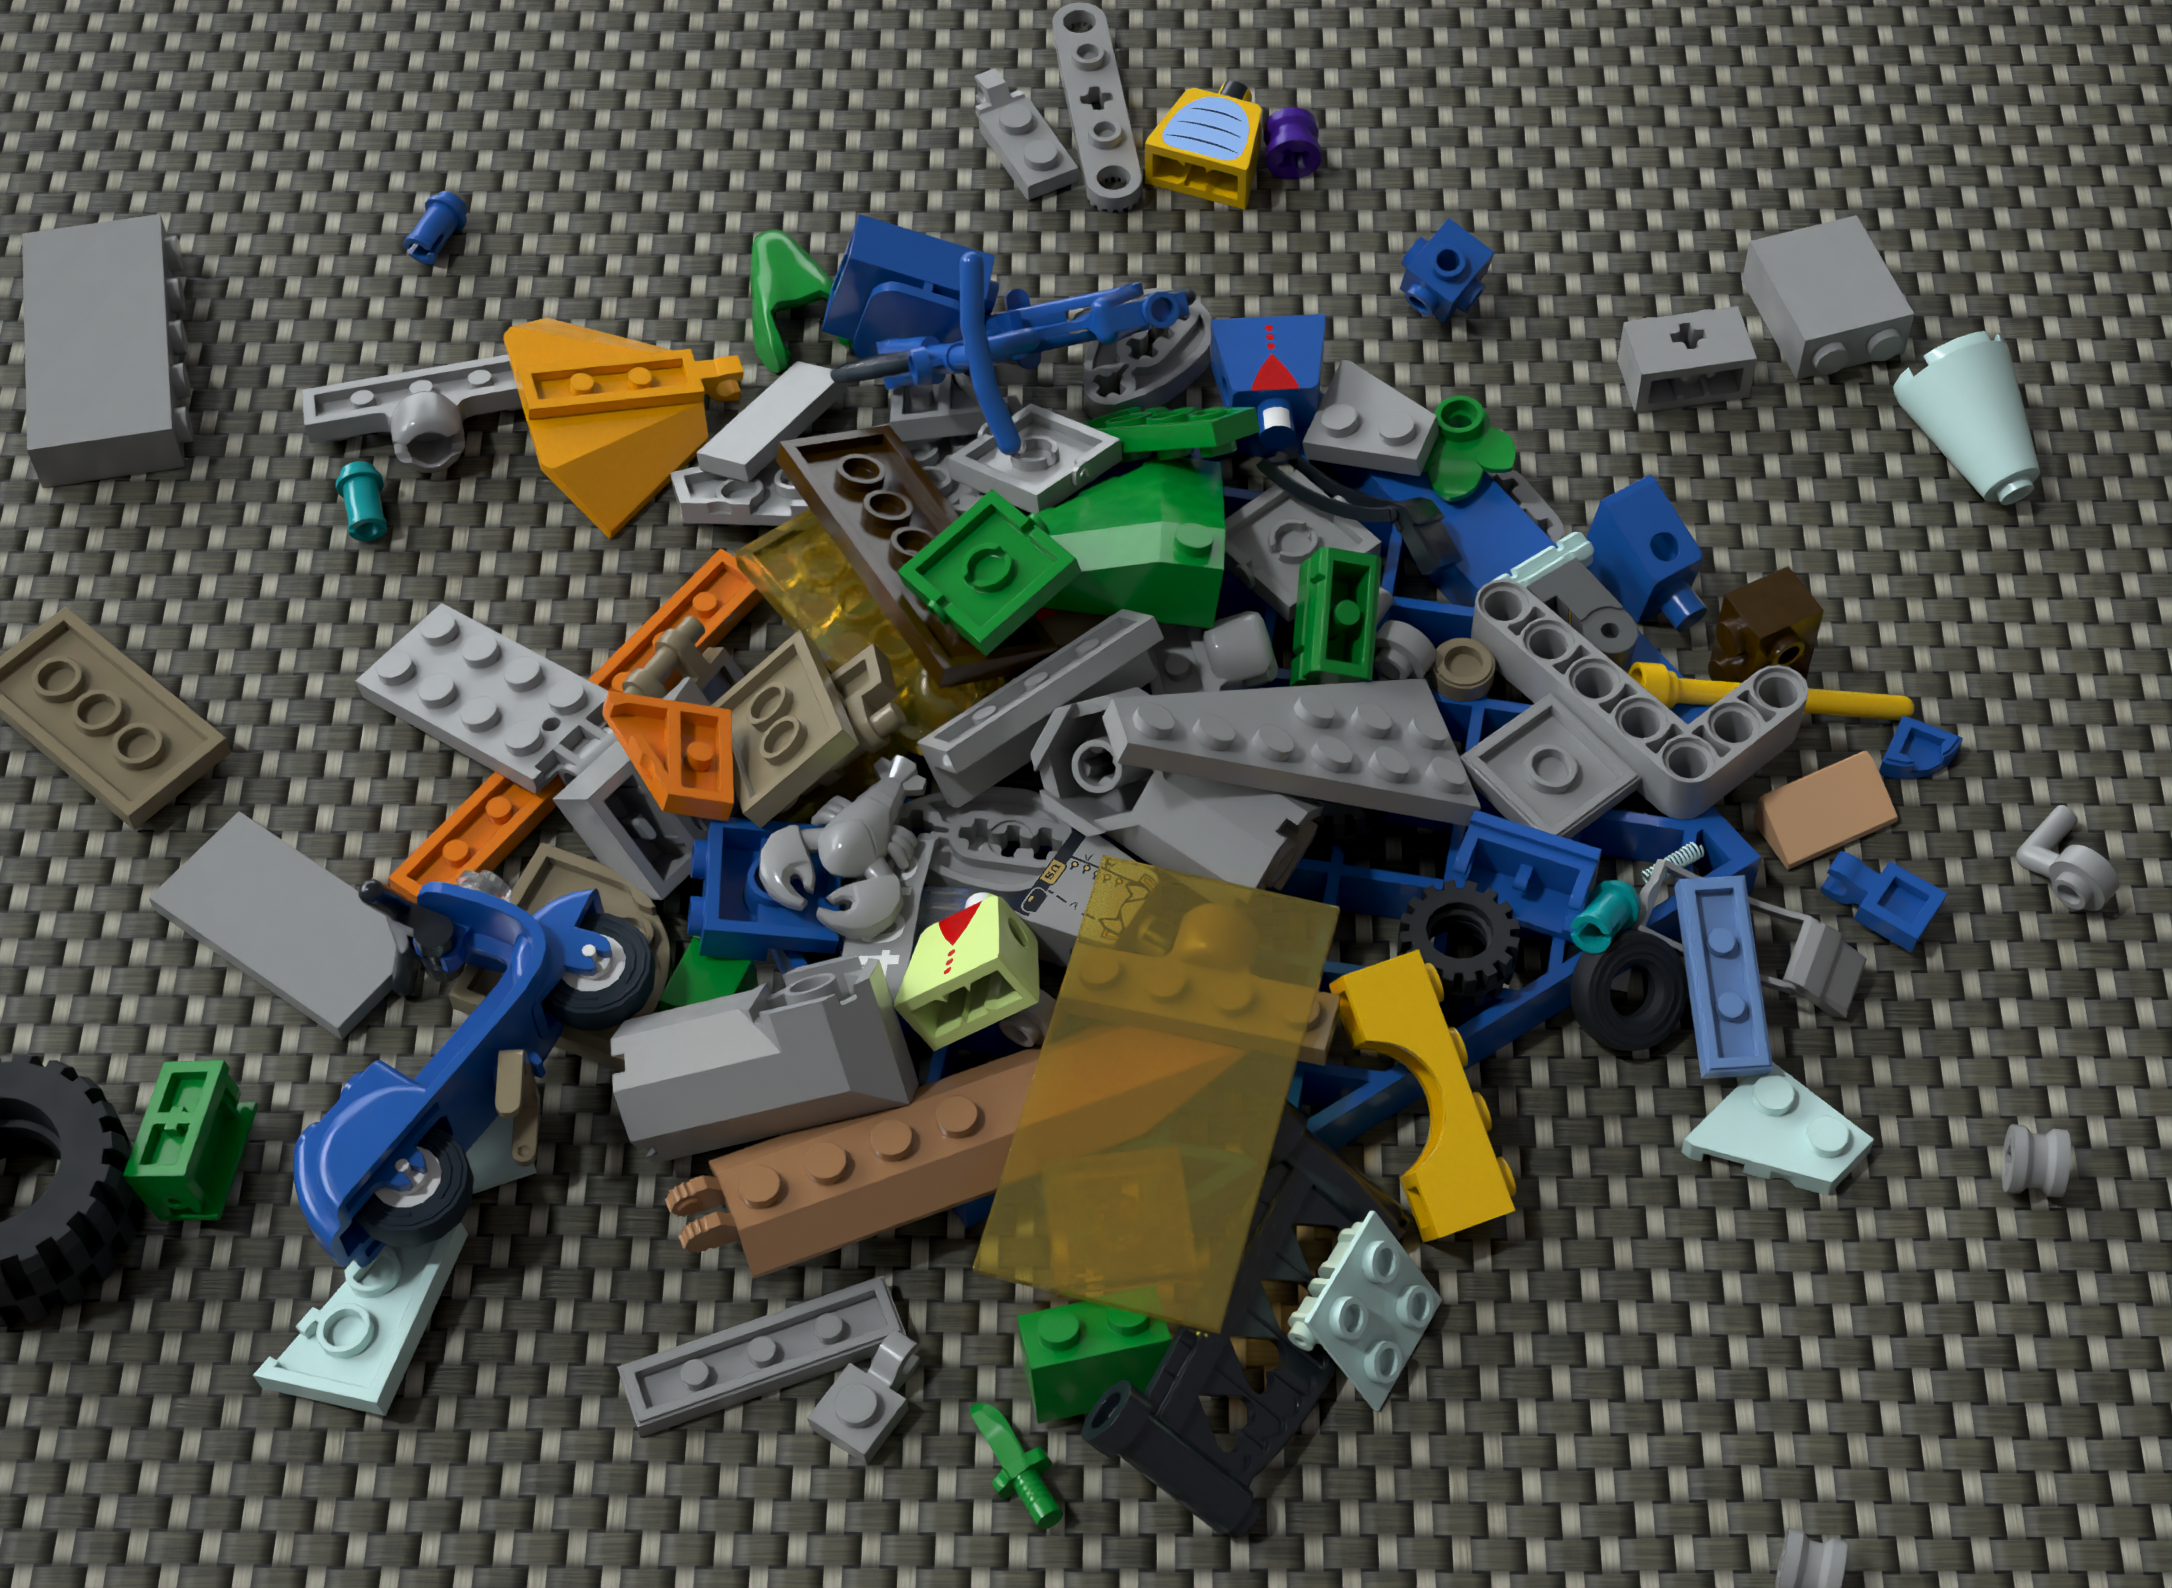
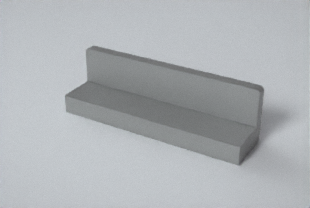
(1003, 728)

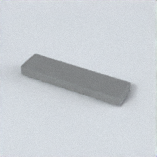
(759, 1356)

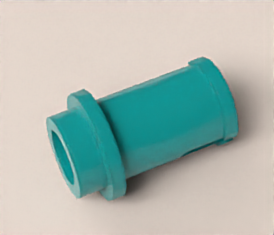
(361, 489)
(1611, 908)

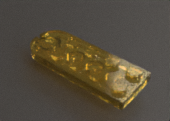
(824, 597)

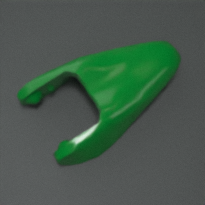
(780, 280)

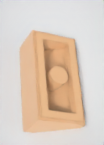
(1825, 810)

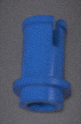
(442, 217)

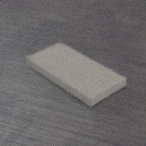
(283, 923)

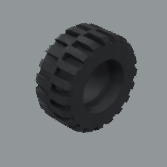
(89, 1206)

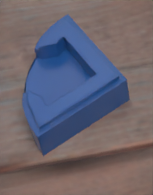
(1919, 750)

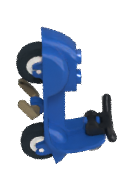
(394, 1148)

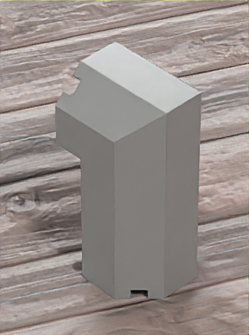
(1164, 816)
(763, 1061)

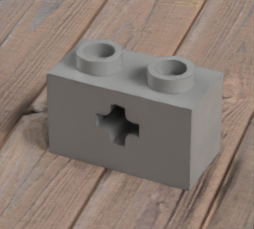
(1686, 359)

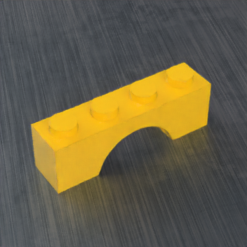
(1399, 1014)

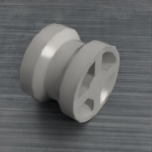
(2036, 1161)
(1810, 1563)

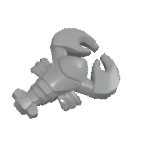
(850, 847)

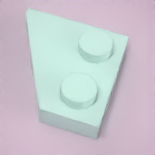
(1781, 1133)

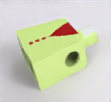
(969, 972)

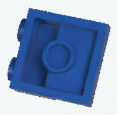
(735, 910)

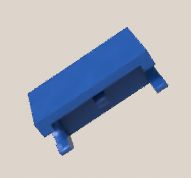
(1533, 870)

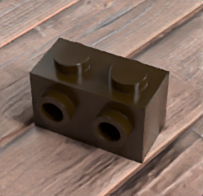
(1765, 626)

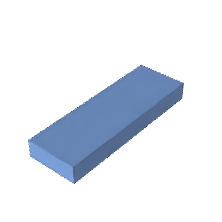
(1723, 977)

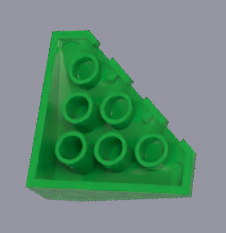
(1146, 543)

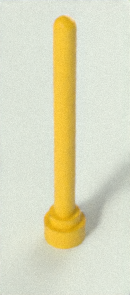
(1672, 690)

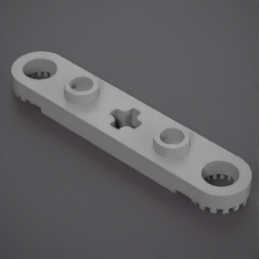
(1103, 135)

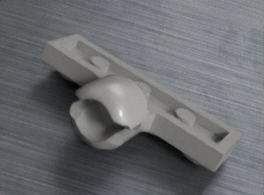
(417, 407)
(1223, 658)

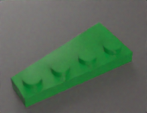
(1177, 431)

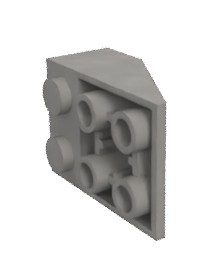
(624, 822)

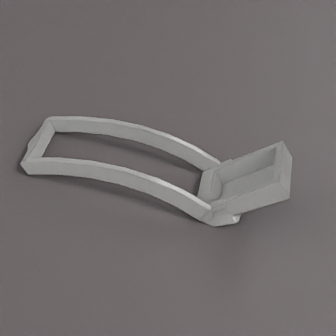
(1821, 963)

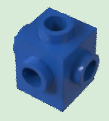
(1445, 271)

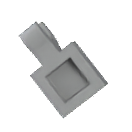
(864, 1406)

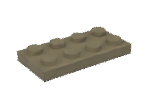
(104, 719)

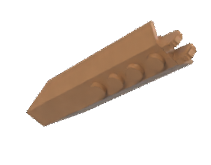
(861, 1173)

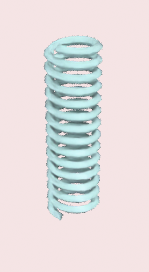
(1685, 863)

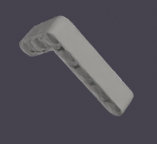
(1548, 655)

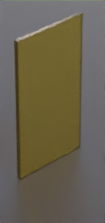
(1158, 1093)

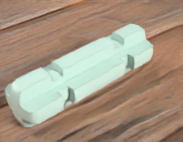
(1549, 559)

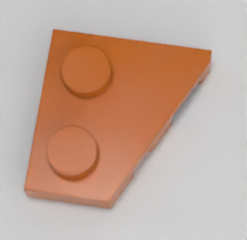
(678, 751)

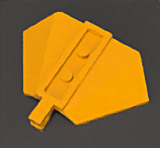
(613, 412)

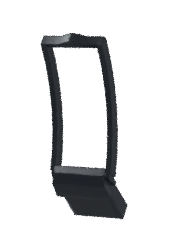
(1414, 518)

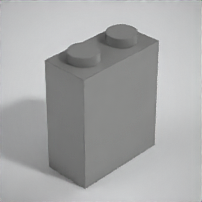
(1827, 297)

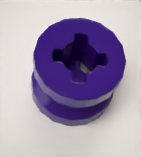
(1292, 143)

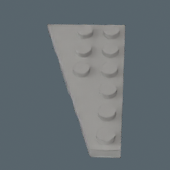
(1327, 742)

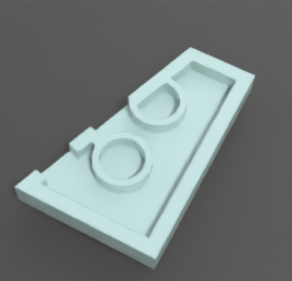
(368, 1330)

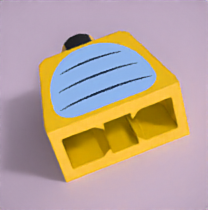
(1208, 145)

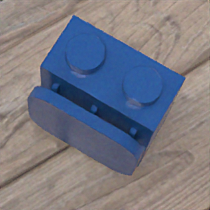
(899, 287)

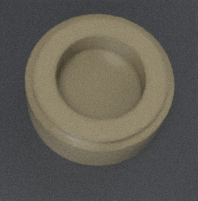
(1463, 670)

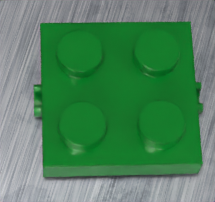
(989, 571)

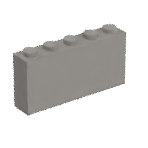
(104, 351)

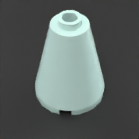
(1974, 414)

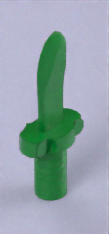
(1020, 1470)

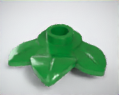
(1466, 449)

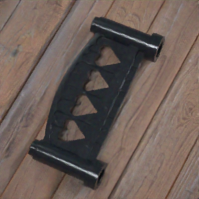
(1166, 1426)

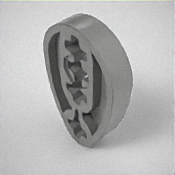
(1152, 379)
(1000, 816)

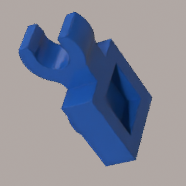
(1890, 902)

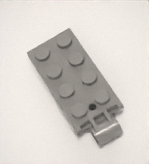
(491, 699)

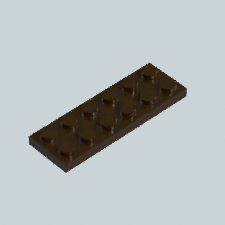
(880, 516)

